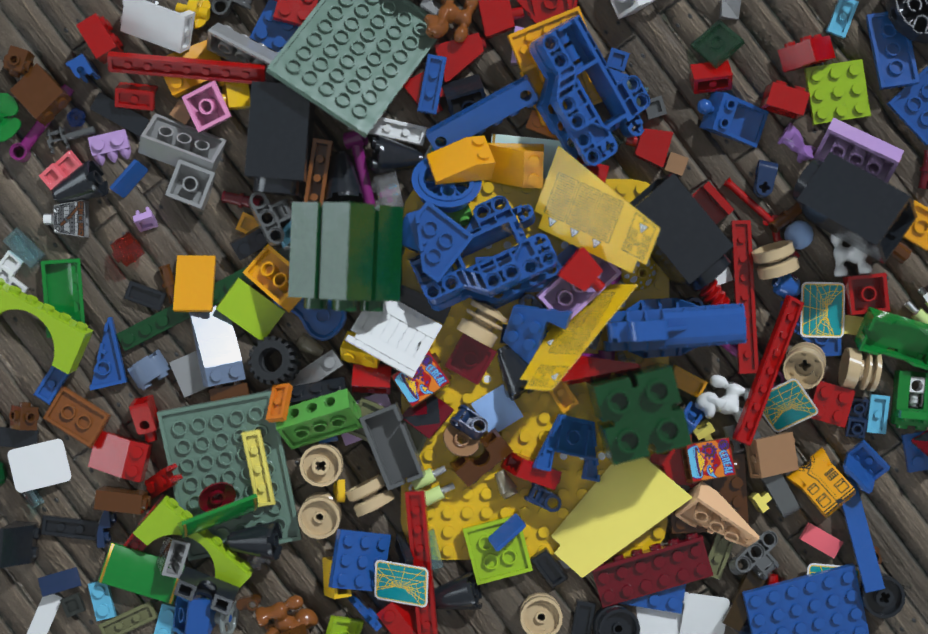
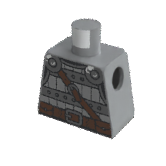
(70, 218)
(174, 555)

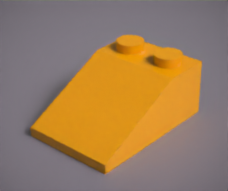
(182, 86)
(462, 161)
(518, 164)
(271, 275)

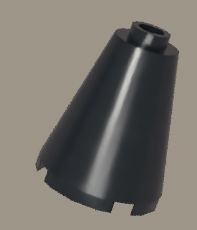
(342, 180)
(81, 184)
(257, 540)
(459, 594)

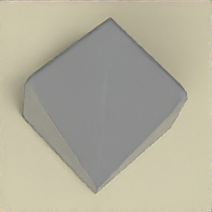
(430, 6)
(729, 9)

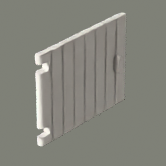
(395, 336)

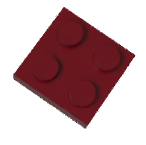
(470, 359)

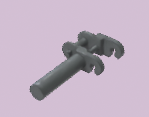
(69, 136)

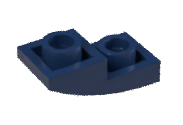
(857, 420)
(106, 521)
(59, 581)

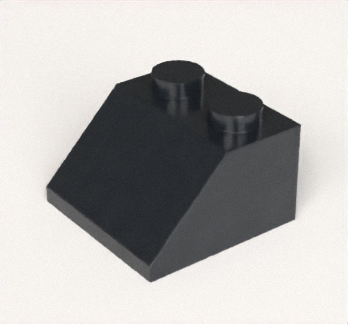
(463, 93)

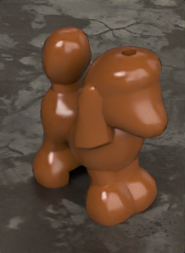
(449, 13)
(285, 620)

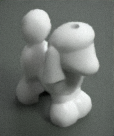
(851, 254)
(728, 404)

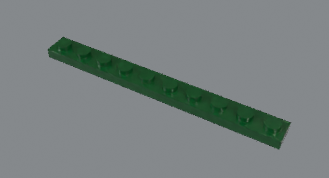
(168, 318)

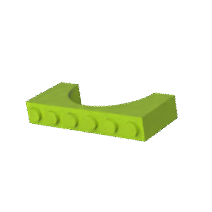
(68, 335)
(164, 521)

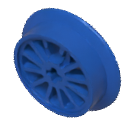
(446, 197)

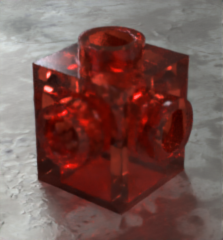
(126, 249)

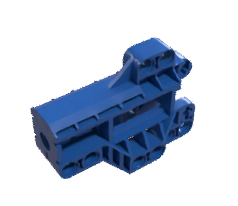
(563, 84)
(476, 279)
(674, 327)

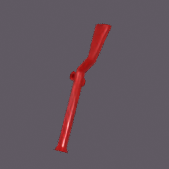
(754, 206)

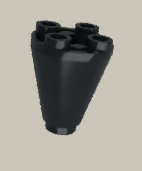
(392, 156)
(512, 369)

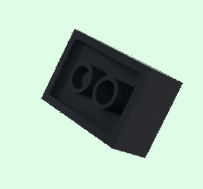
(19, 543)

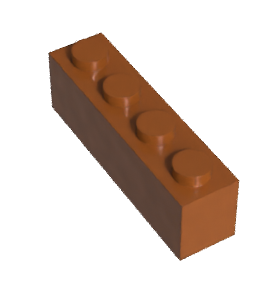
(318, 170)

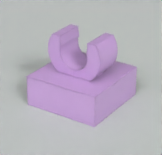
(145, 220)

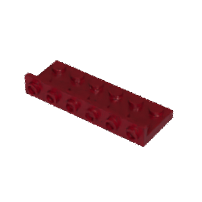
(652, 569)

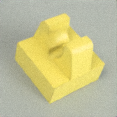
(704, 430)
(760, 500)

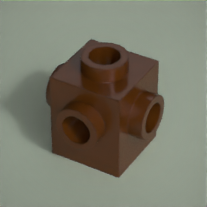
(18, 61)
(23, 416)

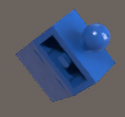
(732, 118)

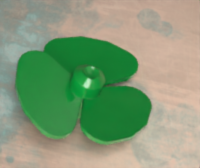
(8, 125)

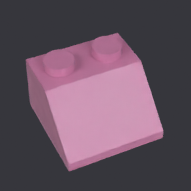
(206, 107)

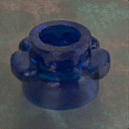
(71, 117)

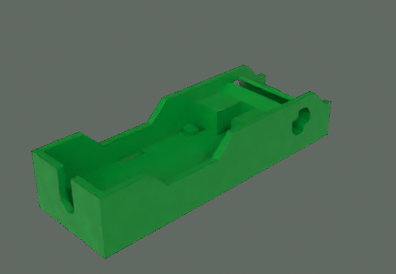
(885, 330)

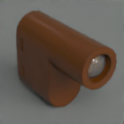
(248, 602)

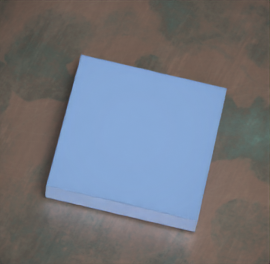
(497, 409)

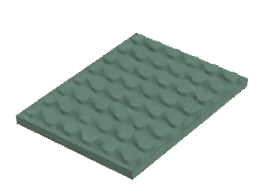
(354, 57)
(210, 450)

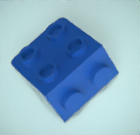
(864, 466)

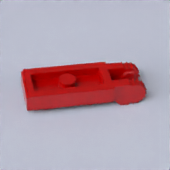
(162, 481)

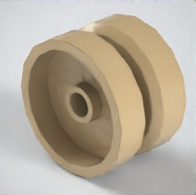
(775, 259)
(319, 475)
(371, 497)
(309, 518)
(540, 604)

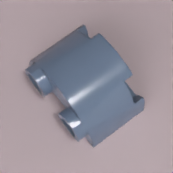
(148, 369)

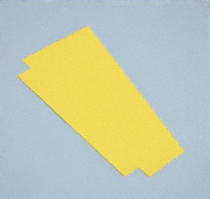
(615, 513)

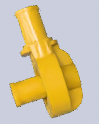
(201, 10)

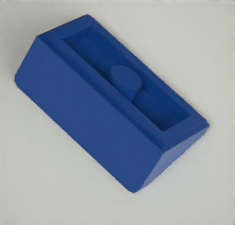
(129, 178)
(693, 416)
(506, 532)

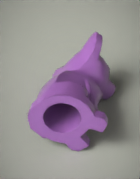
(794, 140)

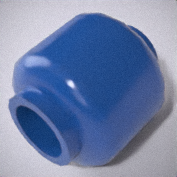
(786, 285)

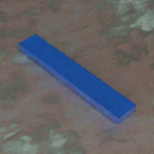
(862, 542)

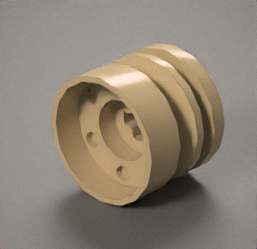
(482, 323)
(794, 367)
(859, 369)

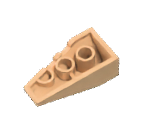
(715, 514)

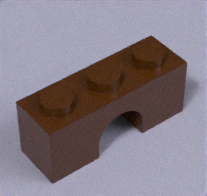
(472, 469)

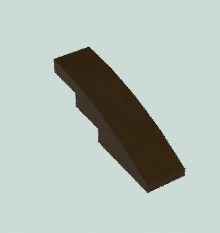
(736, 614)

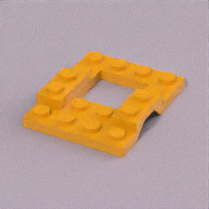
(520, 45)

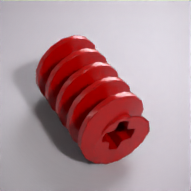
(714, 294)

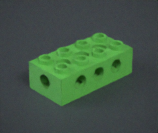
(320, 419)

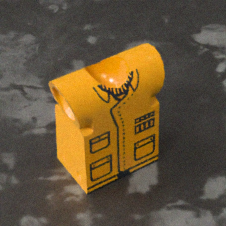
(822, 483)

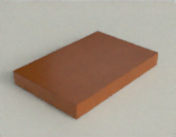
(77, 416)

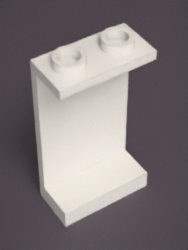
(158, 24)

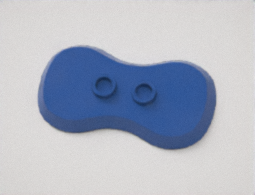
(320, 323)

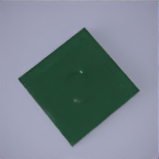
(717, 43)

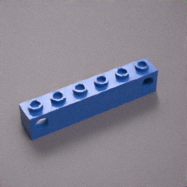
(484, 113)

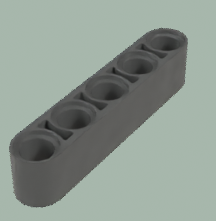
(780, 491)

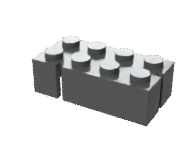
(392, 446)

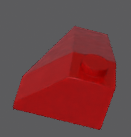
(587, 367)
(399, 618)

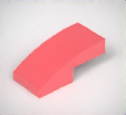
(60, 170)
(821, 540)

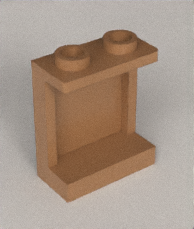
(772, 455)

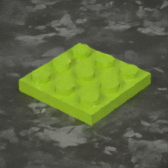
(837, 92)
(494, 565)

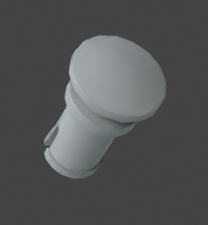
(729, 431)

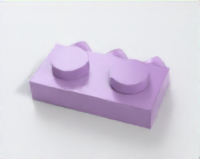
(110, 144)

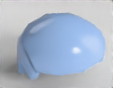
(800, 233)

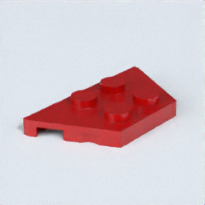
(543, 9)

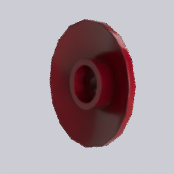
(216, 495)

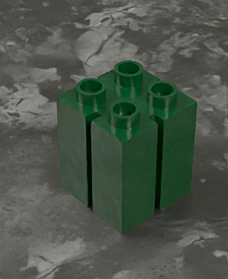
(345, 255)
(639, 413)

